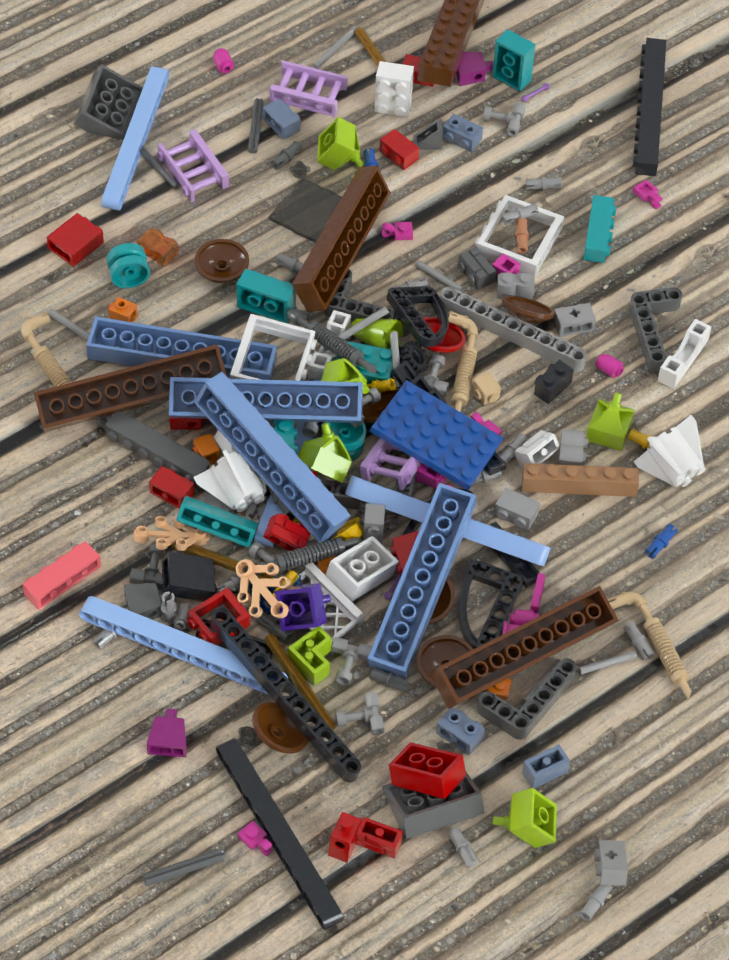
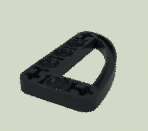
(402, 302)
(503, 584)

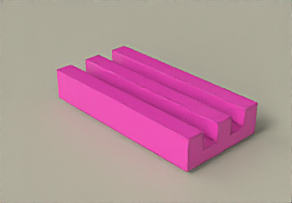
(537, 593)

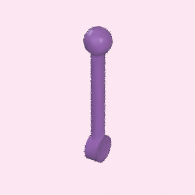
(524, 98)
(388, 595)

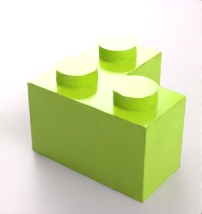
(309, 655)

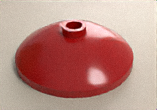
(453, 340)

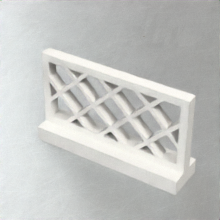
(338, 599)

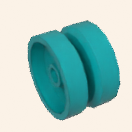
(128, 265)
(351, 437)

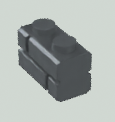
(476, 268)

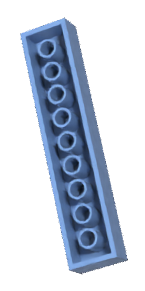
(140, 343)
(278, 399)
(271, 458)
(422, 580)

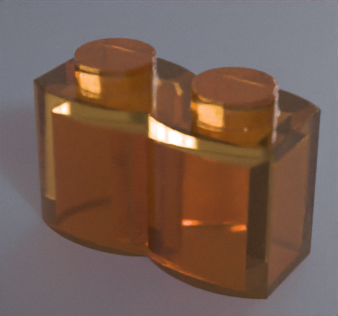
(158, 246)

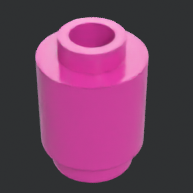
(223, 60)
(609, 365)
(521, 617)

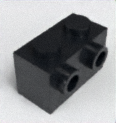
(553, 381)

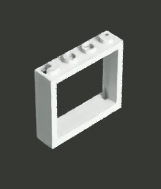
(545, 217)
(277, 329)

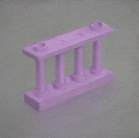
(304, 100)
(202, 153)
(379, 455)

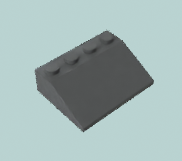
(108, 104)
(424, 813)

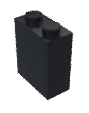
(188, 576)

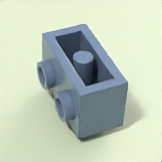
(281, 118)
(462, 132)
(460, 729)
(545, 766)

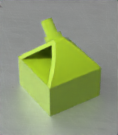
(339, 145)
(343, 371)
(610, 423)
(326, 455)
(531, 818)

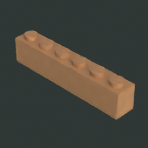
(580, 480)

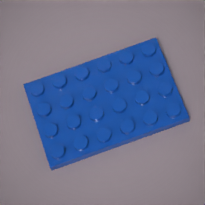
(437, 435)

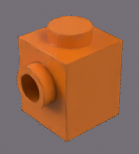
(123, 310)
(207, 448)

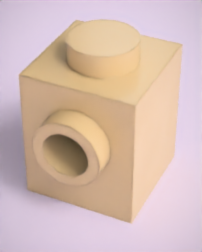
(486, 388)

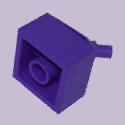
(304, 606)

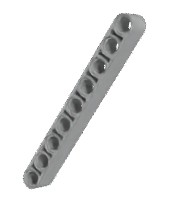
(513, 329)

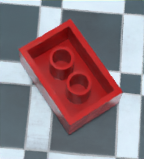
(427, 770)

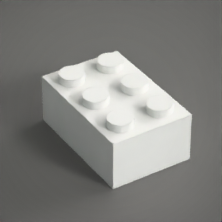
(393, 89)
(362, 568)

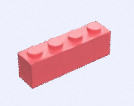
(61, 575)

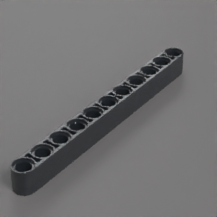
(286, 703)
(280, 834)

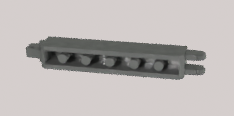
(152, 445)

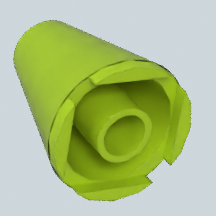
(378, 332)

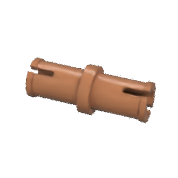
(521, 235)

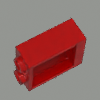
(226, 598)

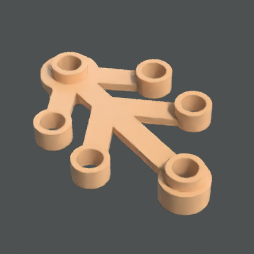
(171, 535)
(260, 587)

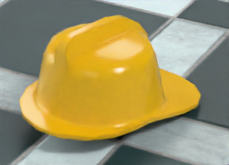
(350, 530)

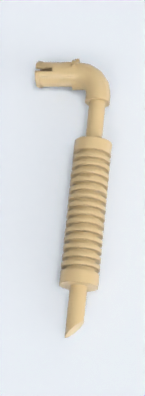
(42, 354)
(466, 361)
(658, 637)

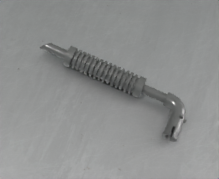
(331, 340)
(307, 555)

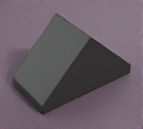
(430, 137)

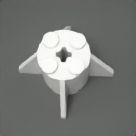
(674, 455)
(233, 482)

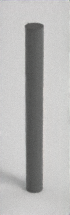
(159, 168)

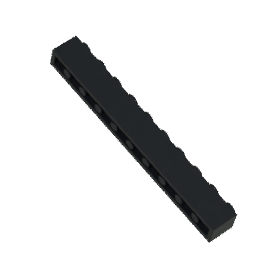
(650, 107)

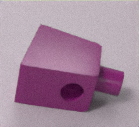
(472, 68)
(167, 736)

